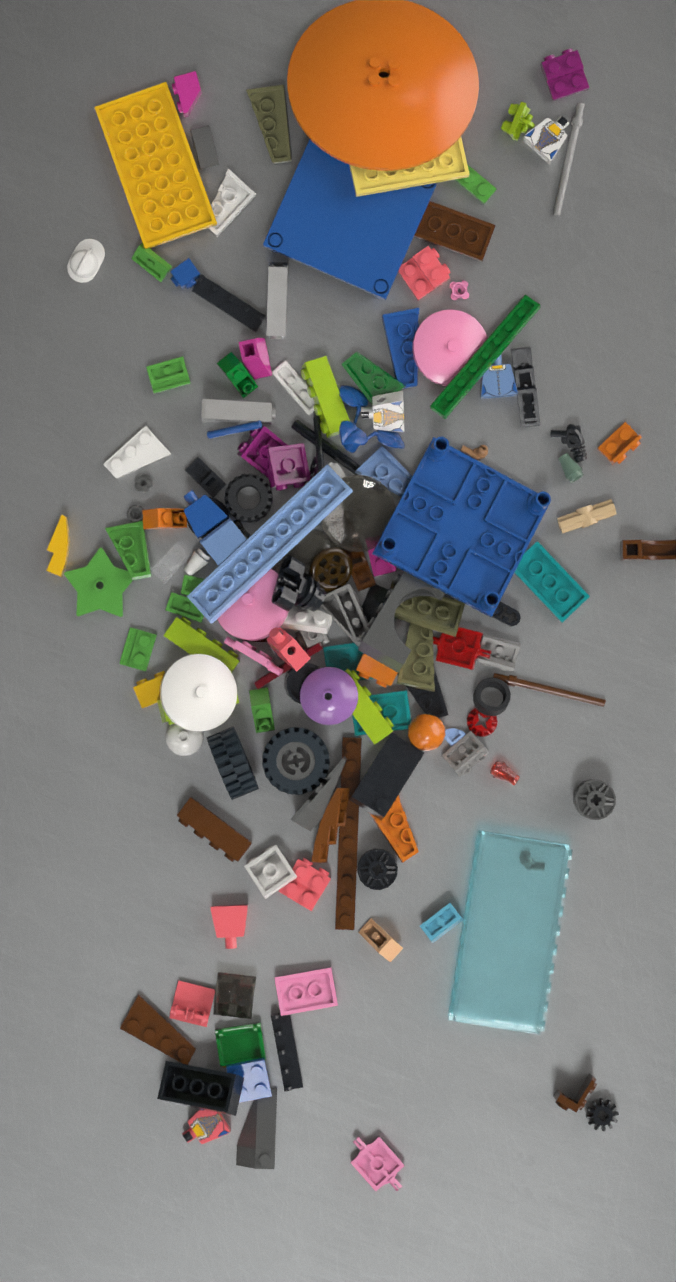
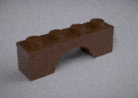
(647, 550)

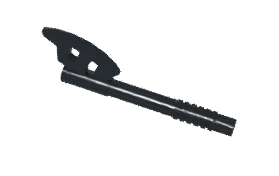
(319, 459)

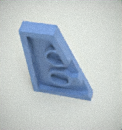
(386, 470)

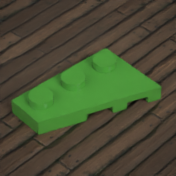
(132, 548)

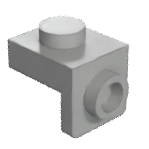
(308, 639)

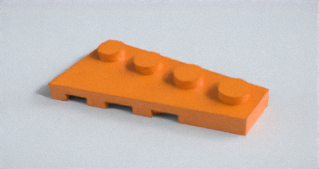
(397, 831)

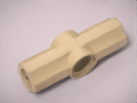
(586, 516)

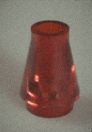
(504, 773)

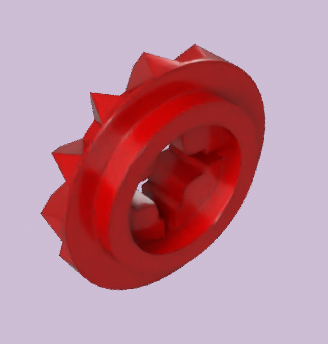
(479, 730)

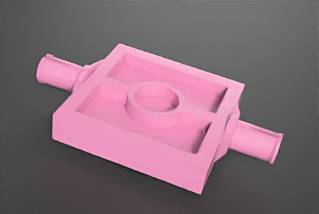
(249, 650)
(377, 1163)

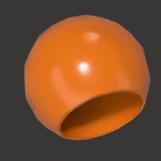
(426, 732)

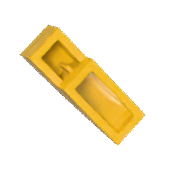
(59, 547)

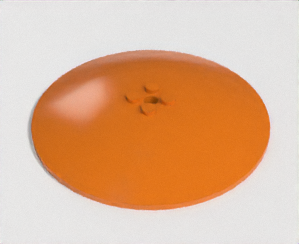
(374, 118)

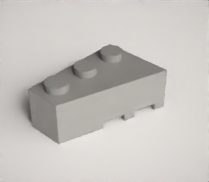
(346, 612)

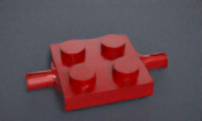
(460, 650)

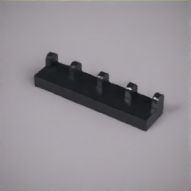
(229, 303)
(287, 1051)

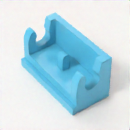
(441, 922)

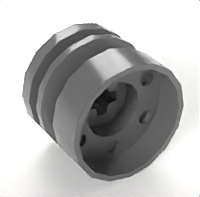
(586, 791)

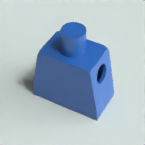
(202, 513)

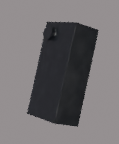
(386, 776)
(200, 1088)

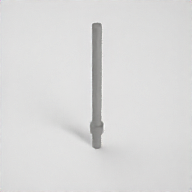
(576, 123)

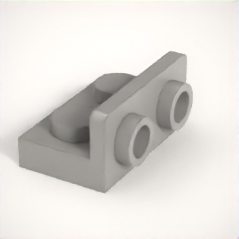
(465, 754)

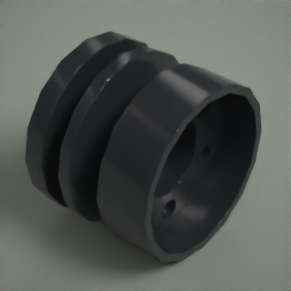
(371, 859)

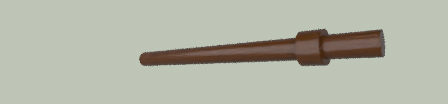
(513, 681)

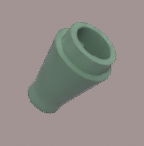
(571, 468)

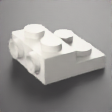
(270, 871)

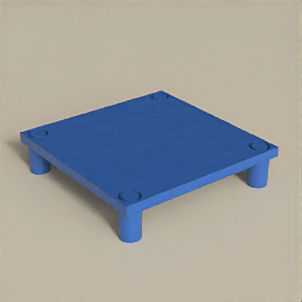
(344, 234)
(462, 526)

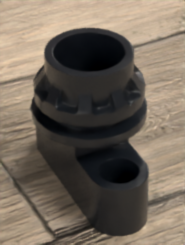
(296, 590)

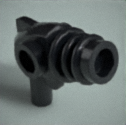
(574, 439)

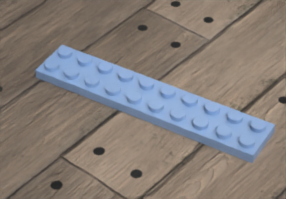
(269, 544)

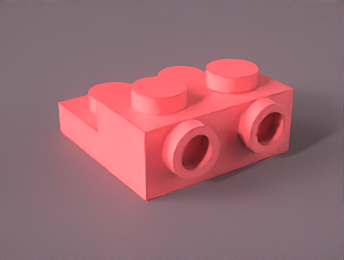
(424, 272)
(308, 885)

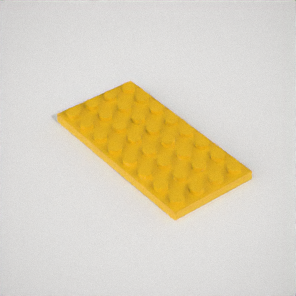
(155, 165)

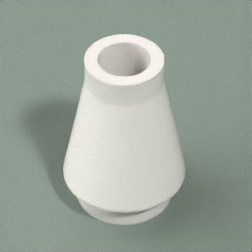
(197, 561)

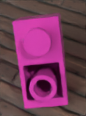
(189, 91)
(255, 357)

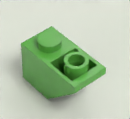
(261, 710)

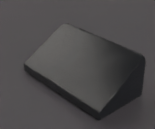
(372, 601)

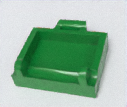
(240, 1043)

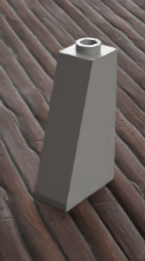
(277, 299)
(236, 411)

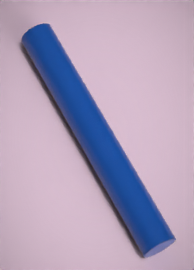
(234, 429)

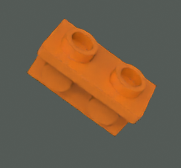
(619, 443)

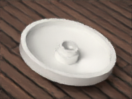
(198, 692)

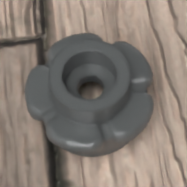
(138, 483)
(132, 510)

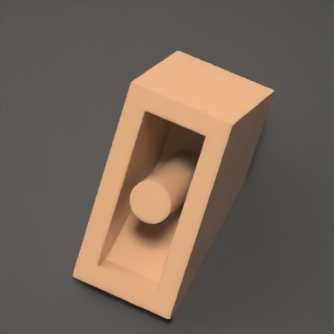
(380, 940)

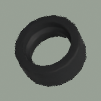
(490, 710)

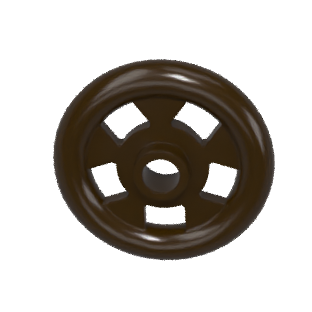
(328, 554)

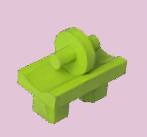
(521, 121)

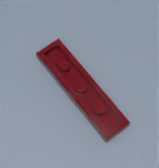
(271, 676)

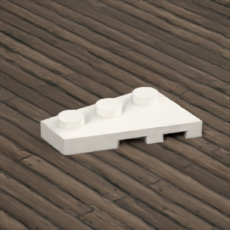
(230, 201)
(136, 453)
(307, 620)

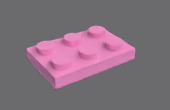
(305, 991)

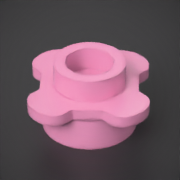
(459, 285)

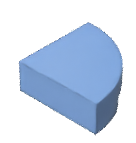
(453, 735)

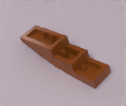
(332, 819)

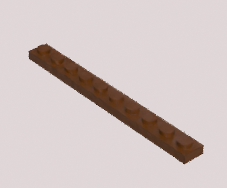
(348, 838)

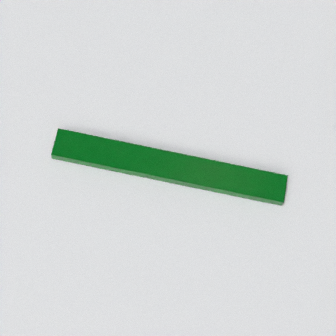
(485, 356)

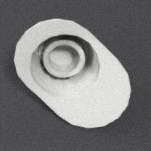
(86, 260)

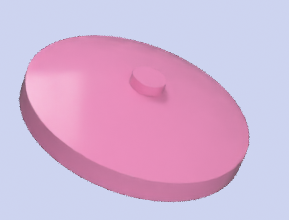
(446, 344)
(254, 613)

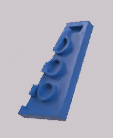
(399, 332)

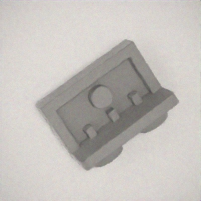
(502, 655)

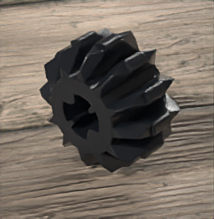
(608, 1118)

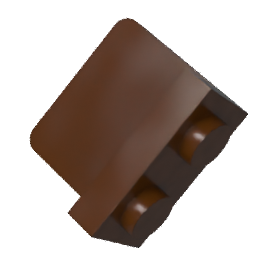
(579, 1101)

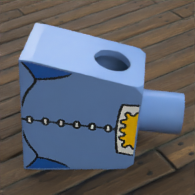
(498, 381)

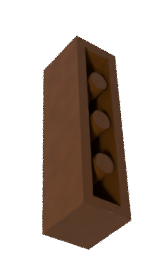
(214, 829)

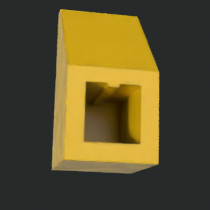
(149, 691)

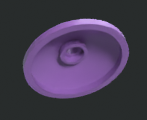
(343, 698)

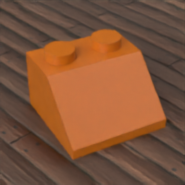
(372, 668)

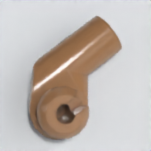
(477, 453)

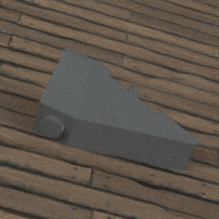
(313, 809)
(258, 1136)

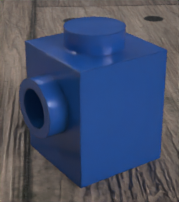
(185, 275)

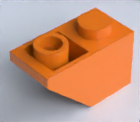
(164, 518)

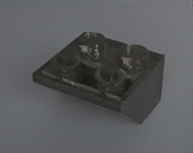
(234, 995)

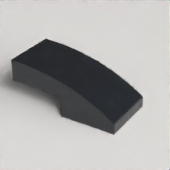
(205, 477)

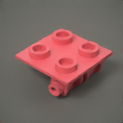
(192, 1003)

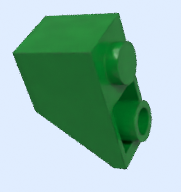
(237, 374)

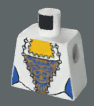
(547, 138)
(386, 412)

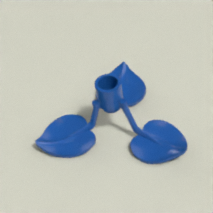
(351, 435)

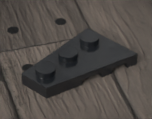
(430, 702)

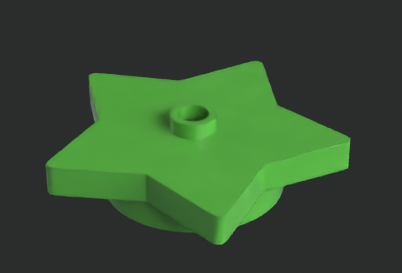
(89, 596)

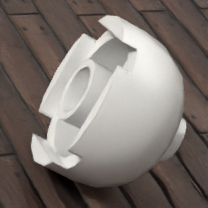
(183, 741)

